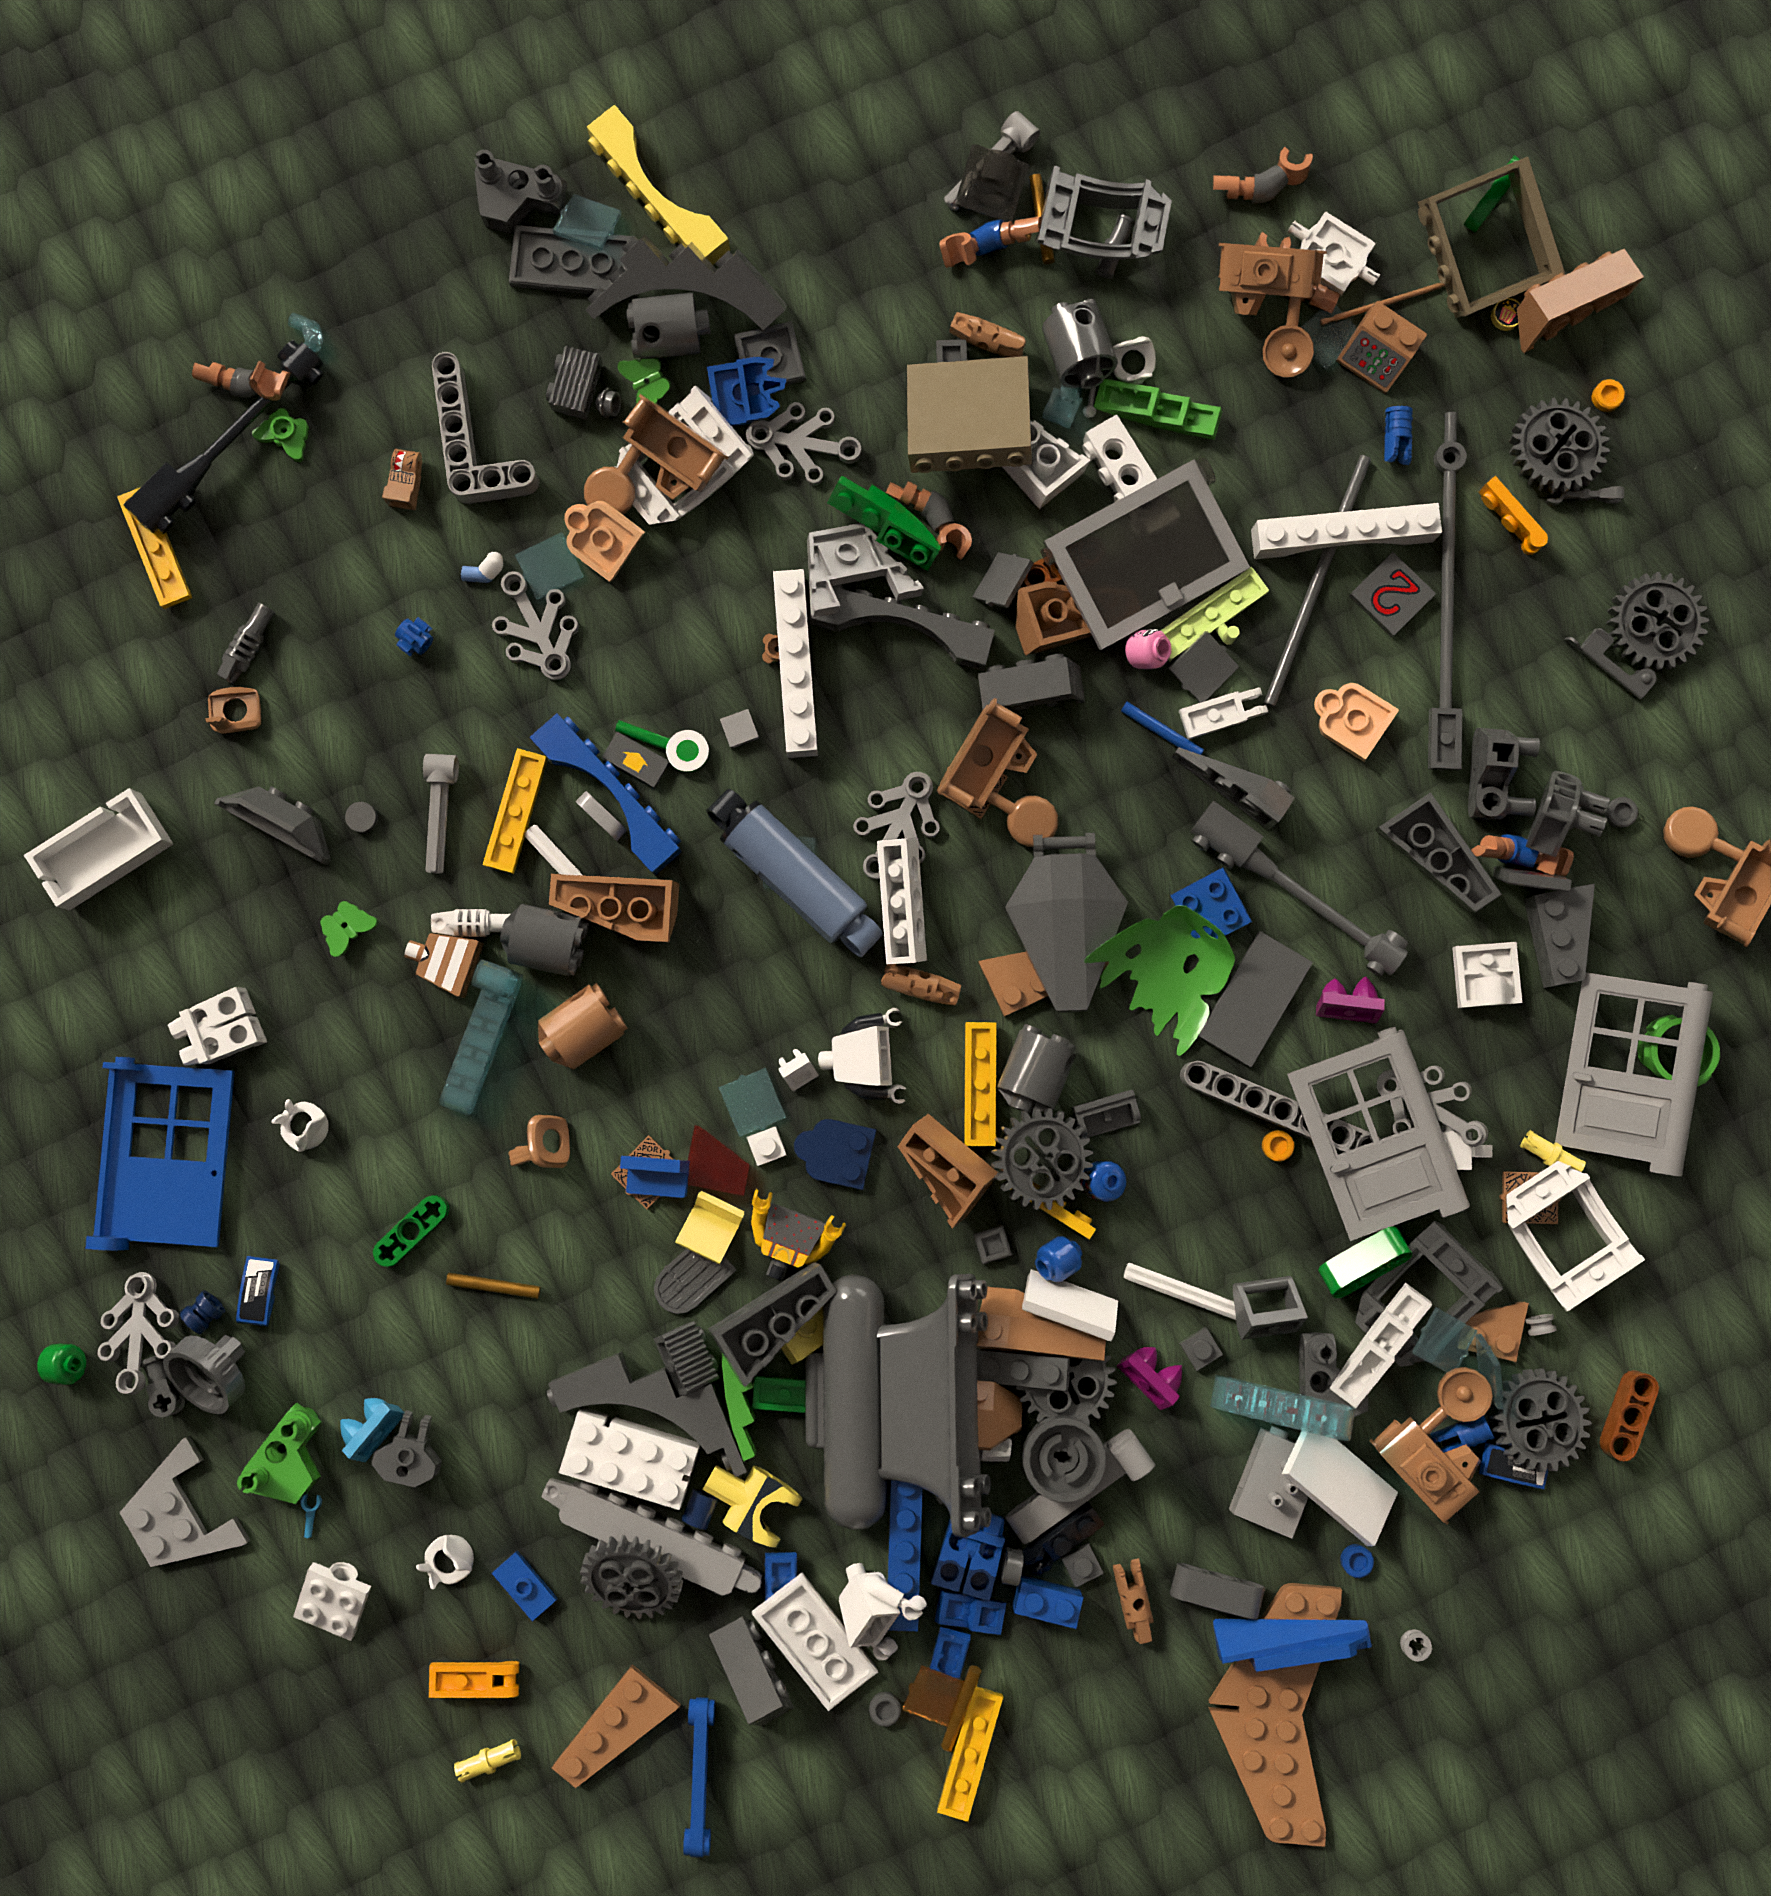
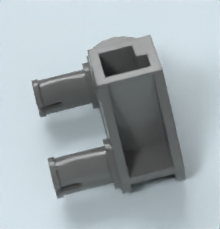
(501, 192)
(1492, 768)
(1561, 811)
(1318, 1358)

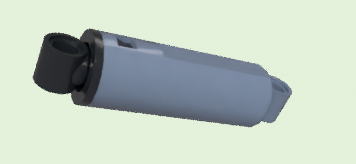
(794, 872)

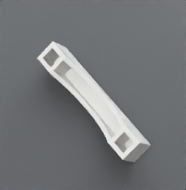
(1385, 525)
(795, 663)

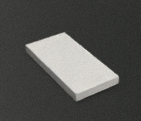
(1341, 1485)
(814, 1641)

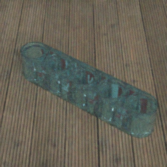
(1283, 1407)

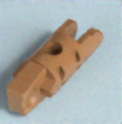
(987, 335)
(920, 984)
(1139, 1615)

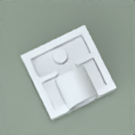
(1487, 974)
(333, 1599)

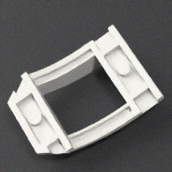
(708, 422)
(1594, 1272)

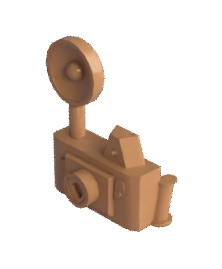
(1280, 271)
(666, 440)
(980, 764)
(1746, 895)
(1428, 1470)

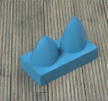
(365, 1438)

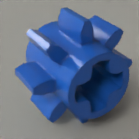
(414, 636)

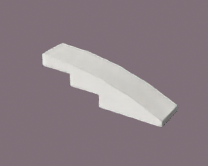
(1380, 1345)

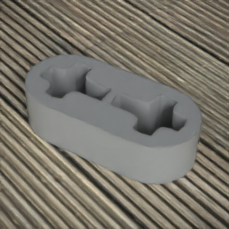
(601, 815)

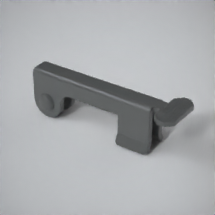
(1593, 649)

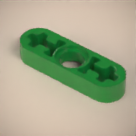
(1488, 201)
(400, 1252)

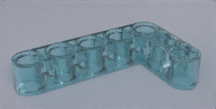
(482, 1036)

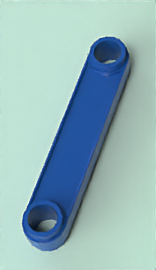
(697, 1838)

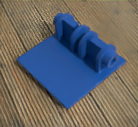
(1215, 901)

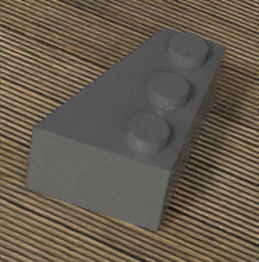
(1561, 933)

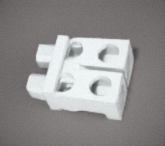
(207, 1032)

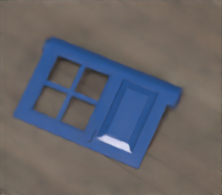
(158, 1196)

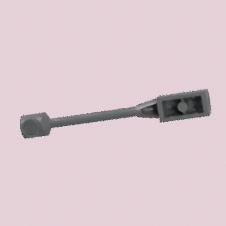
(1238, 846)

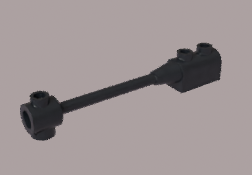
(174, 488)

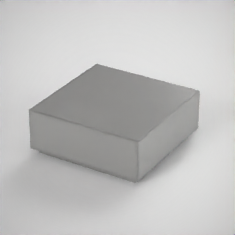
(739, 728)

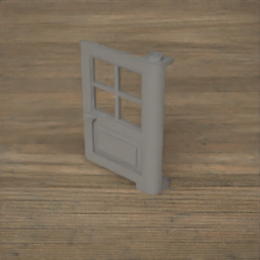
(1629, 1111)
(1392, 1175)

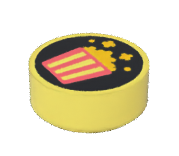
(1505, 315)

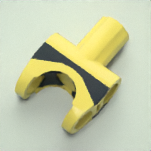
(748, 1499)

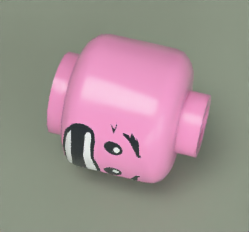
(1148, 649)

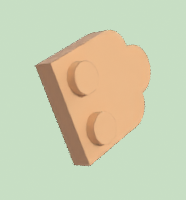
(601, 537)
(1353, 718)

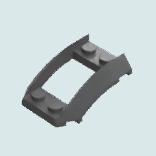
(1059, 208)
(1454, 1263)

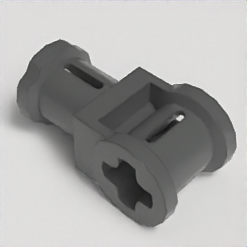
(161, 1388)

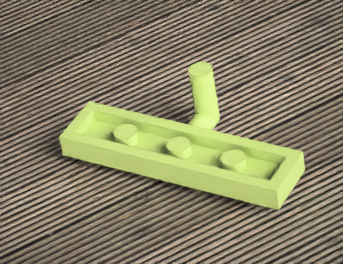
(1214, 612)

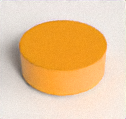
(1608, 395)
(1278, 1145)

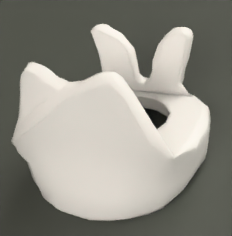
(1145, 347)
(314, 1132)
(457, 1550)

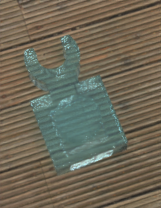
(1063, 406)

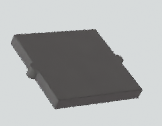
(1003, 580)
(1203, 667)

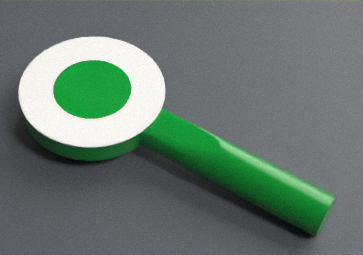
(685, 750)

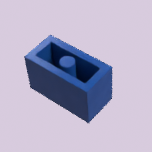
(1048, 1601)

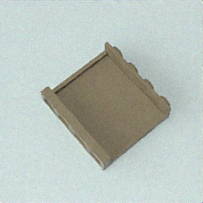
(968, 414)

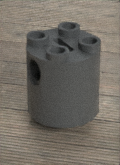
(677, 326)
(1079, 344)
(544, 939)
(1036, 1070)

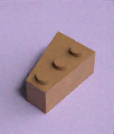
(947, 1167)

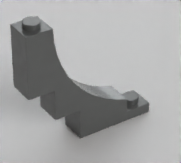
(611, 1382)

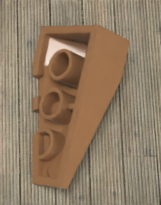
(1023, 1332)

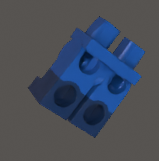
(982, 1552)

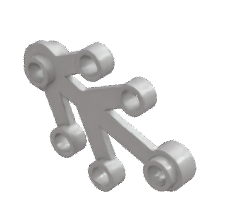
(798, 442)
(538, 631)
(900, 818)
(1435, 1097)
(136, 1329)

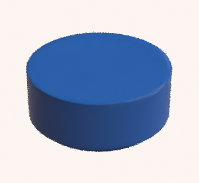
(1357, 1560)

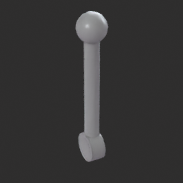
(1089, 410)

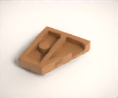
(1501, 1329)

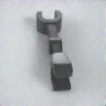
(1608, 495)

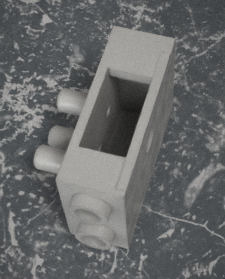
(1263, 1491)

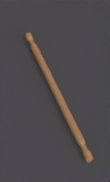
(1386, 302)

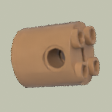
(580, 1027)

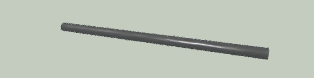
(1314, 589)

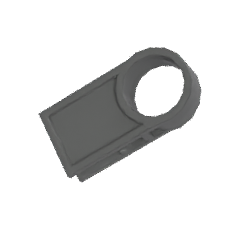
(1011, 1565)

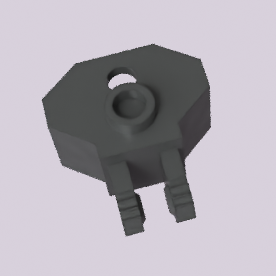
(410, 1452)

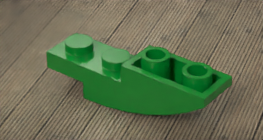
(892, 521)

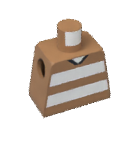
(446, 961)

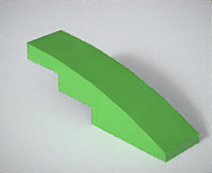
(1158, 409)
(739, 1410)

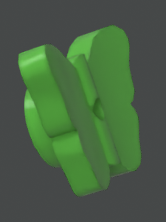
(638, 371)
(292, 440)
(357, 922)

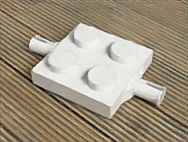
(1345, 250)

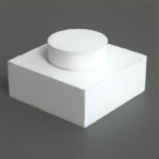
(766, 1146)

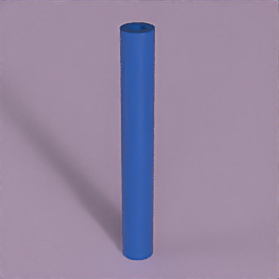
(1160, 729)

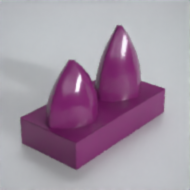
(1360, 1006)
(1158, 1387)

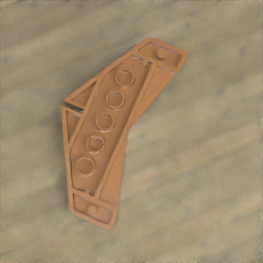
(1268, 1728)

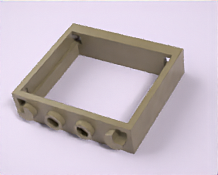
(1535, 224)

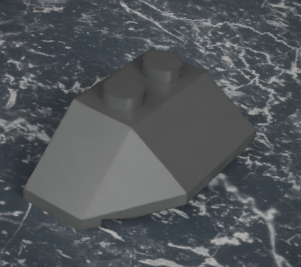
(280, 819)

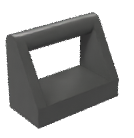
(1273, 1322)

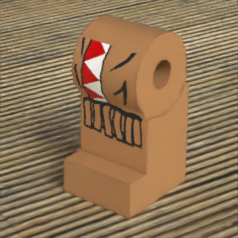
(403, 480)

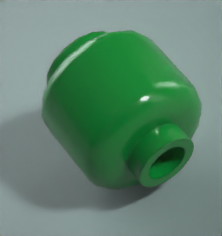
(61, 1364)

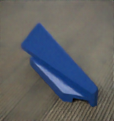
(1288, 1641)

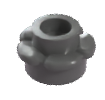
(608, 403)

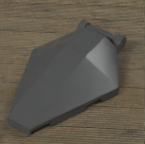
(1063, 915)

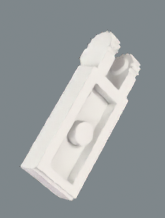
(1219, 713)

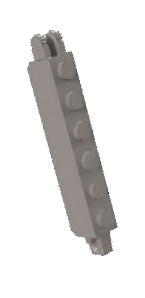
(607, 1515)

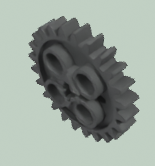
(1581, 462)
(1646, 645)
(1063, 1140)
(1088, 1404)
(1547, 1449)
(631, 1577)

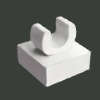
(797, 1071)

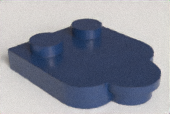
(836, 1152)

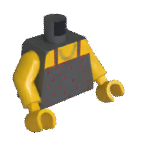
(790, 1236)

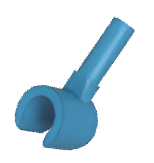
(310, 1514)

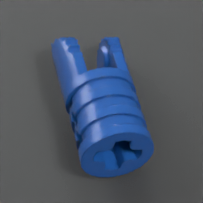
(1398, 434)
(1469, 1432)

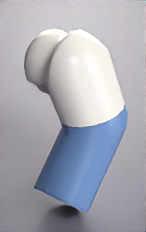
(485, 571)

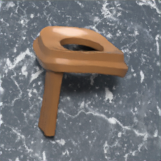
(217, 702)
(536, 1151)

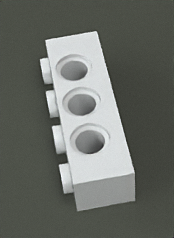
(1114, 436)
(901, 901)

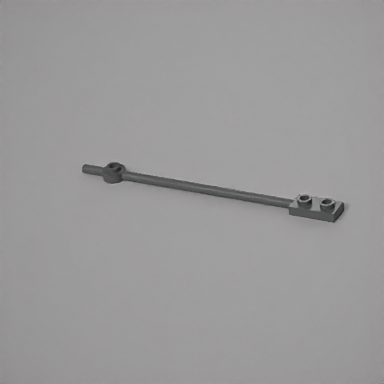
(1445, 721)

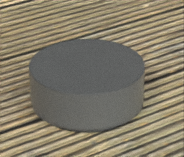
(1621, 812)
(361, 817)
(885, 1709)

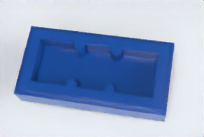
(779, 1571)
(524, 1585)
(950, 1652)

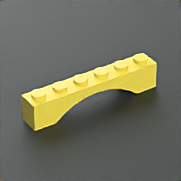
(616, 140)

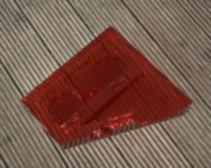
(715, 1165)

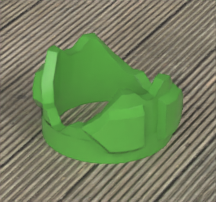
(1649, 1051)

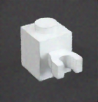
(1462, 1153)

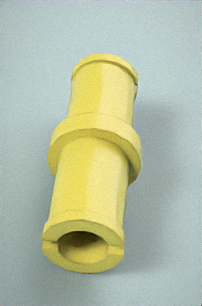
(1550, 1152)
(487, 1761)

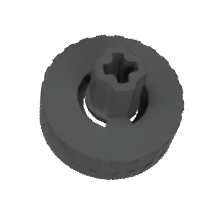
(207, 1372)
(1059, 1435)

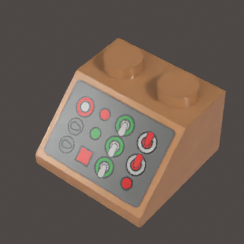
(1381, 347)

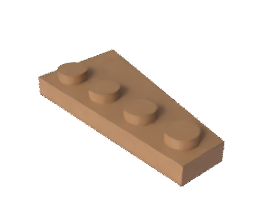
(1013, 981)
(619, 1721)

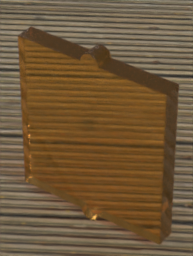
(933, 1695)

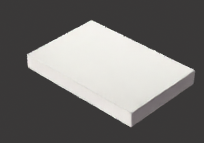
(1071, 1306)

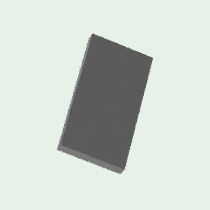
(560, 264)
(1255, 999)

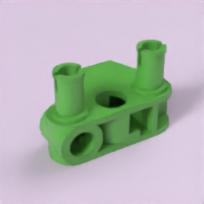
(289, 1473)

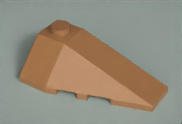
(1048, 618)
(627, 905)

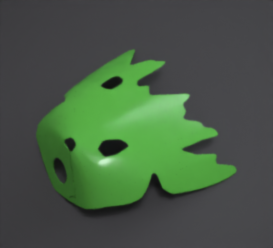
(1161, 972)

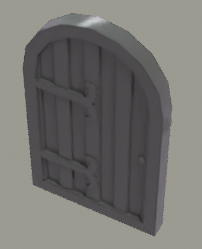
(689, 1281)

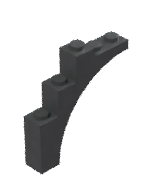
(649, 270)

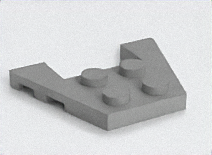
(851, 556)
(165, 1519)

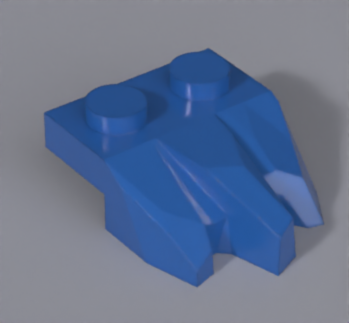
(744, 390)

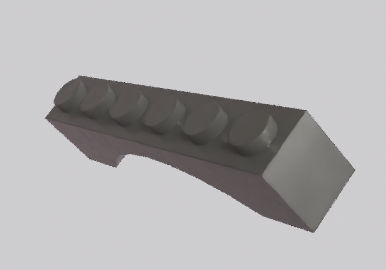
(963, 641)

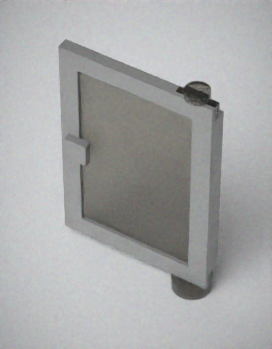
(1147, 553)

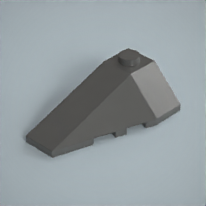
(1251, 793)

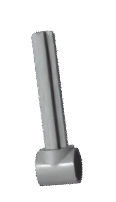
(1017, 135)
(441, 772)

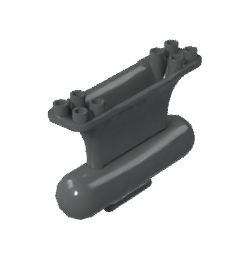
(898, 1403)

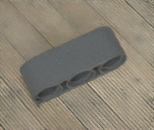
(1217, 1591)

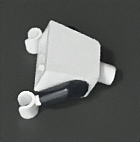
(863, 1057)

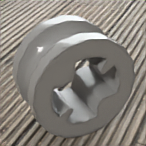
(1541, 1324)
(1424, 1640)

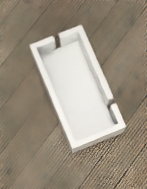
(98, 849)
(630, 1458)

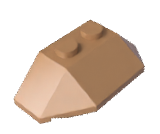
(997, 1414)

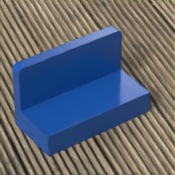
(656, 1176)

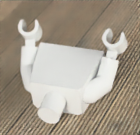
(871, 1608)

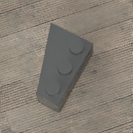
(1032, 683)
(751, 1672)

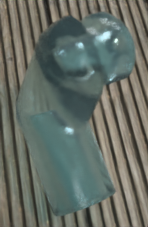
(310, 329)

